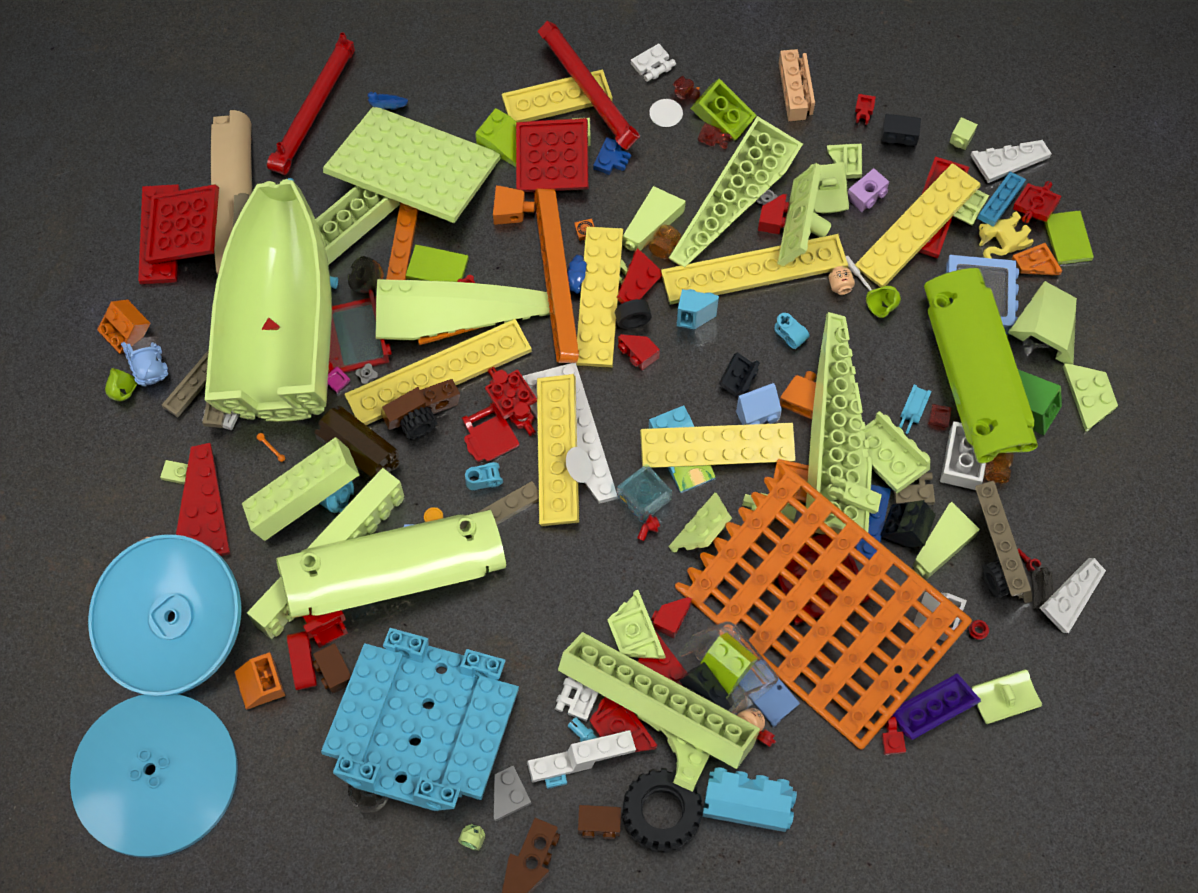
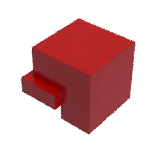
(325, 627)

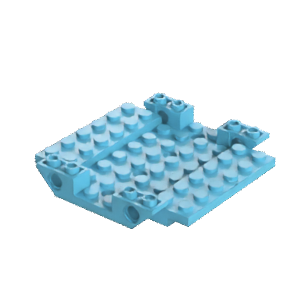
(386, 710)

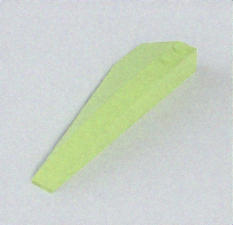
(751, 171)
(432, 307)

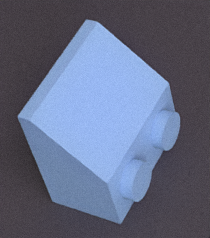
(759, 406)

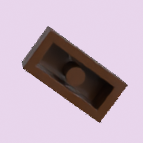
(333, 668)
(599, 821)

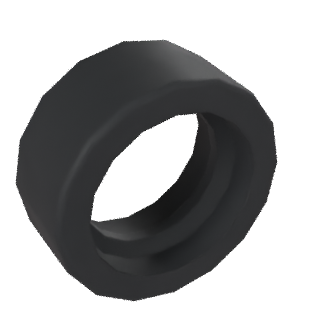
(633, 314)

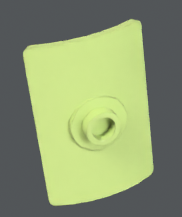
(832, 190)
(1006, 696)

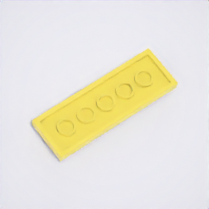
(550, 98)

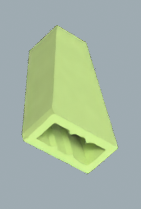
(657, 210)
(948, 538)

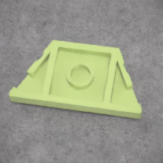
(1091, 393)
(704, 526)
(634, 630)

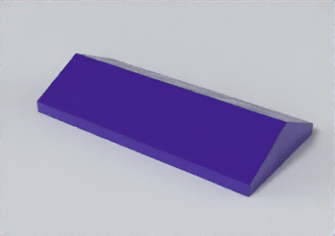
(935, 706)

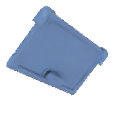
(777, 703)

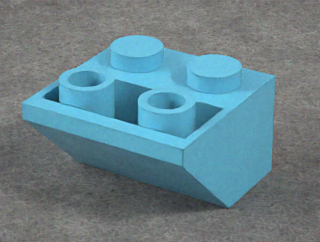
(696, 308)

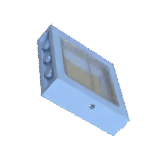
(999, 276)

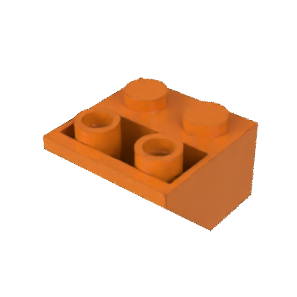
(123, 324)
(259, 681)

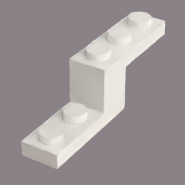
(581, 756)

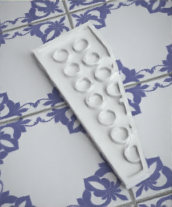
(600, 482)

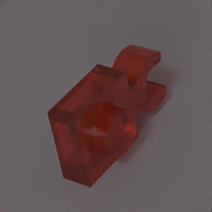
(712, 135)

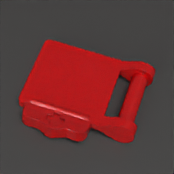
(489, 438)

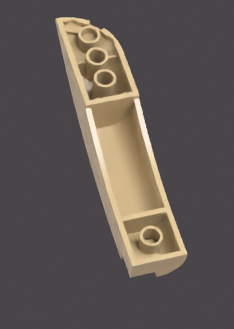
(229, 171)

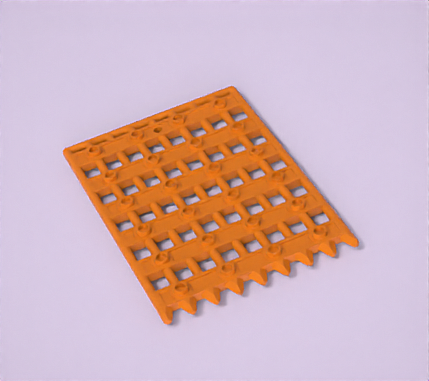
(836, 615)

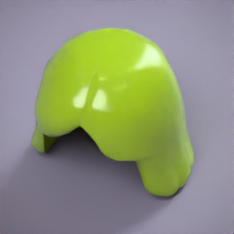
(888, 295)
(119, 380)

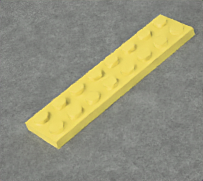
(917, 225)
(599, 296)
(555, 438)
(717, 445)

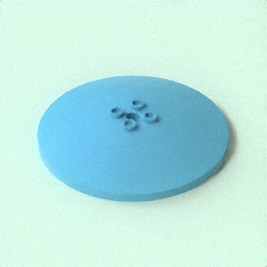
(132, 611)
(179, 800)

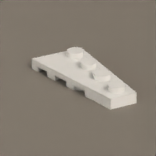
(1008, 159)
(1070, 599)

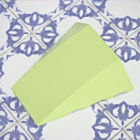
(1051, 320)

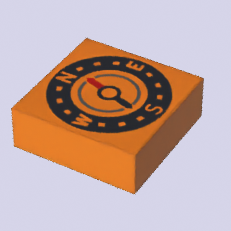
(581, 228)

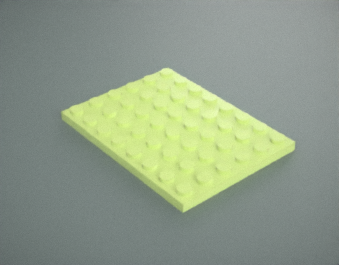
(412, 163)

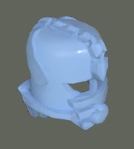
(146, 364)

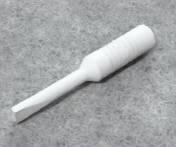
(856, 271)

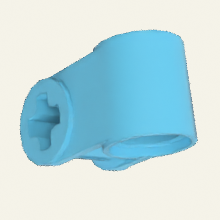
(791, 331)
(485, 476)

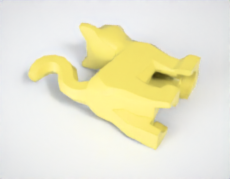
(1006, 235)

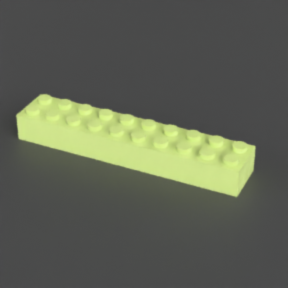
(356, 520)
(659, 700)

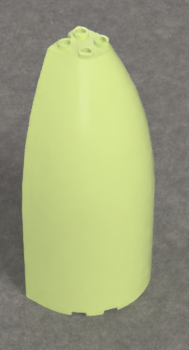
(281, 272)

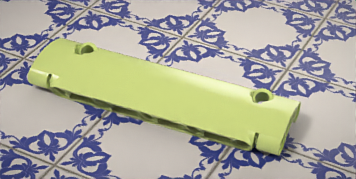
(391, 564)

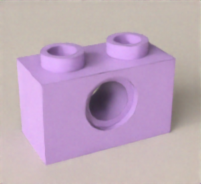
(873, 182)

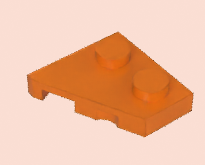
(1037, 261)

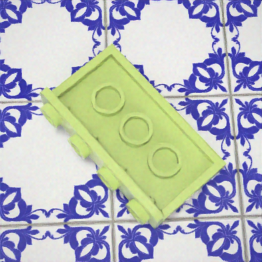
(893, 454)

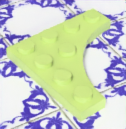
(689, 758)

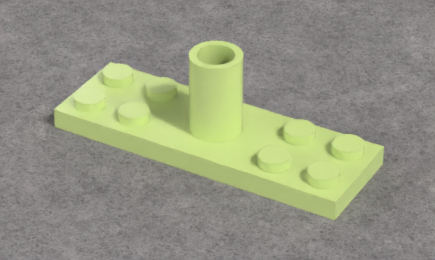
(800, 216)

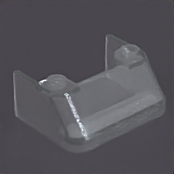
(755, 682)

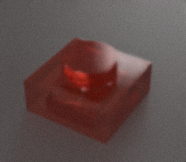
(940, 415)

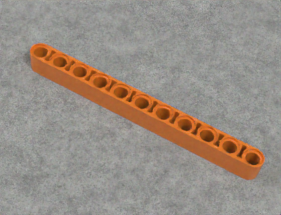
(556, 276)

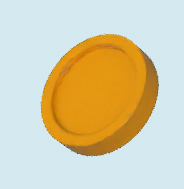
(433, 514)

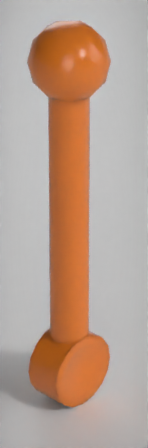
(261, 437)

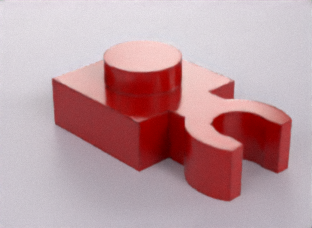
(864, 107)

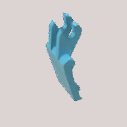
(914, 406)

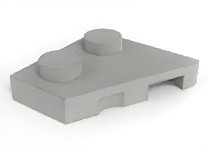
(508, 793)

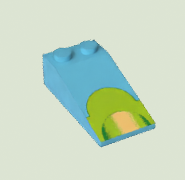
(686, 476)

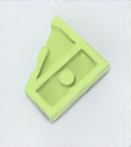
(851, 155)

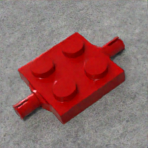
(1037, 202)

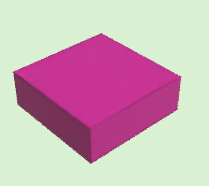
(337, 379)

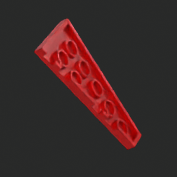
(201, 505)

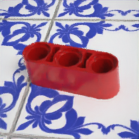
(301, 660)

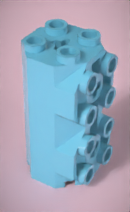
(749, 801)

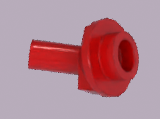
(651, 524)

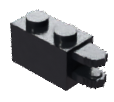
(704, 683)

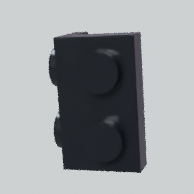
(739, 374)

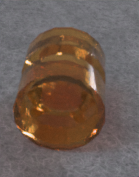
(664, 241)
(998, 468)

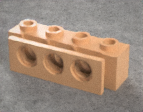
(792, 84)

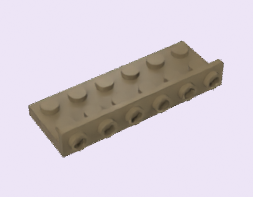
(1004, 541)

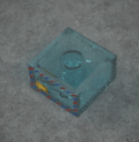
(644, 493)

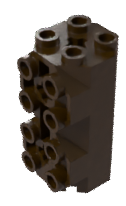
(366, 447)

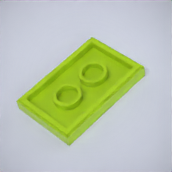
(1069, 238)
(436, 265)

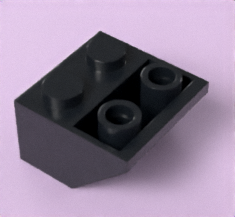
(909, 523)

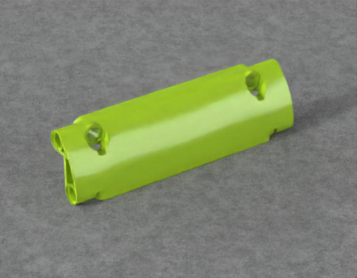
(980, 365)

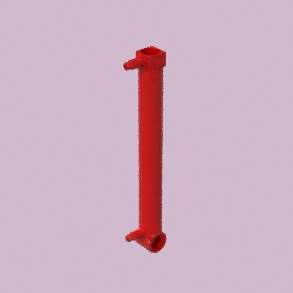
(624, 133)
(286, 149)

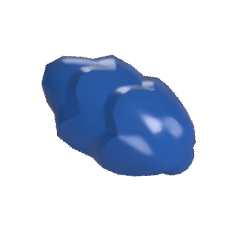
(386, 101)
(576, 273)

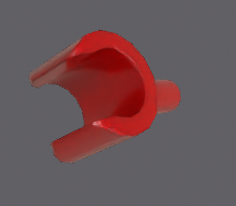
(1029, 562)

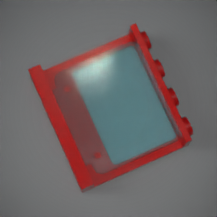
(354, 336)

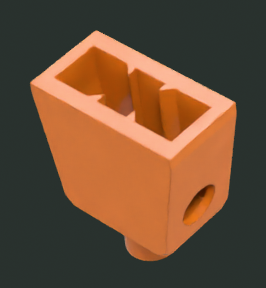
(510, 205)
(800, 395)

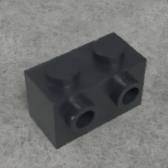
(901, 129)

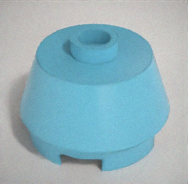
(338, 500)

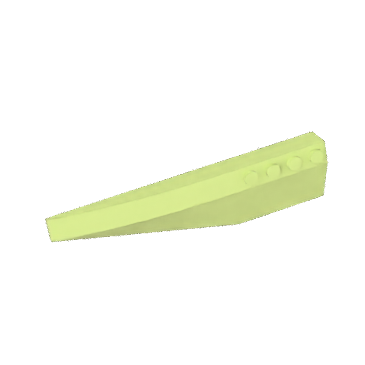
(837, 427)

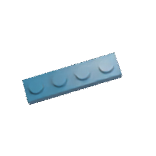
(1001, 199)

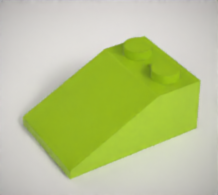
(723, 109)
(499, 135)
(729, 661)

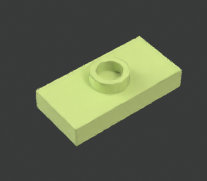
(174, 472)

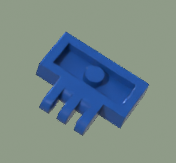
(611, 157)

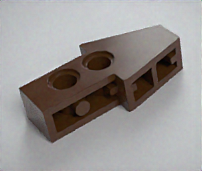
(437, 397)
(518, 876)

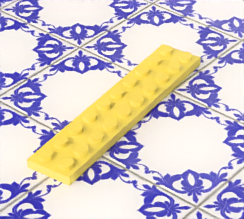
(753, 269)
(456, 363)

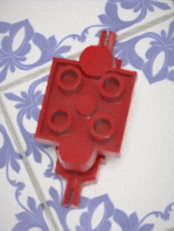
(512, 398)

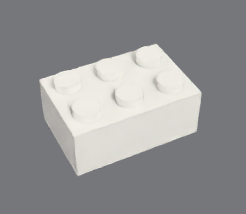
(960, 461)

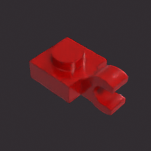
(892, 740)

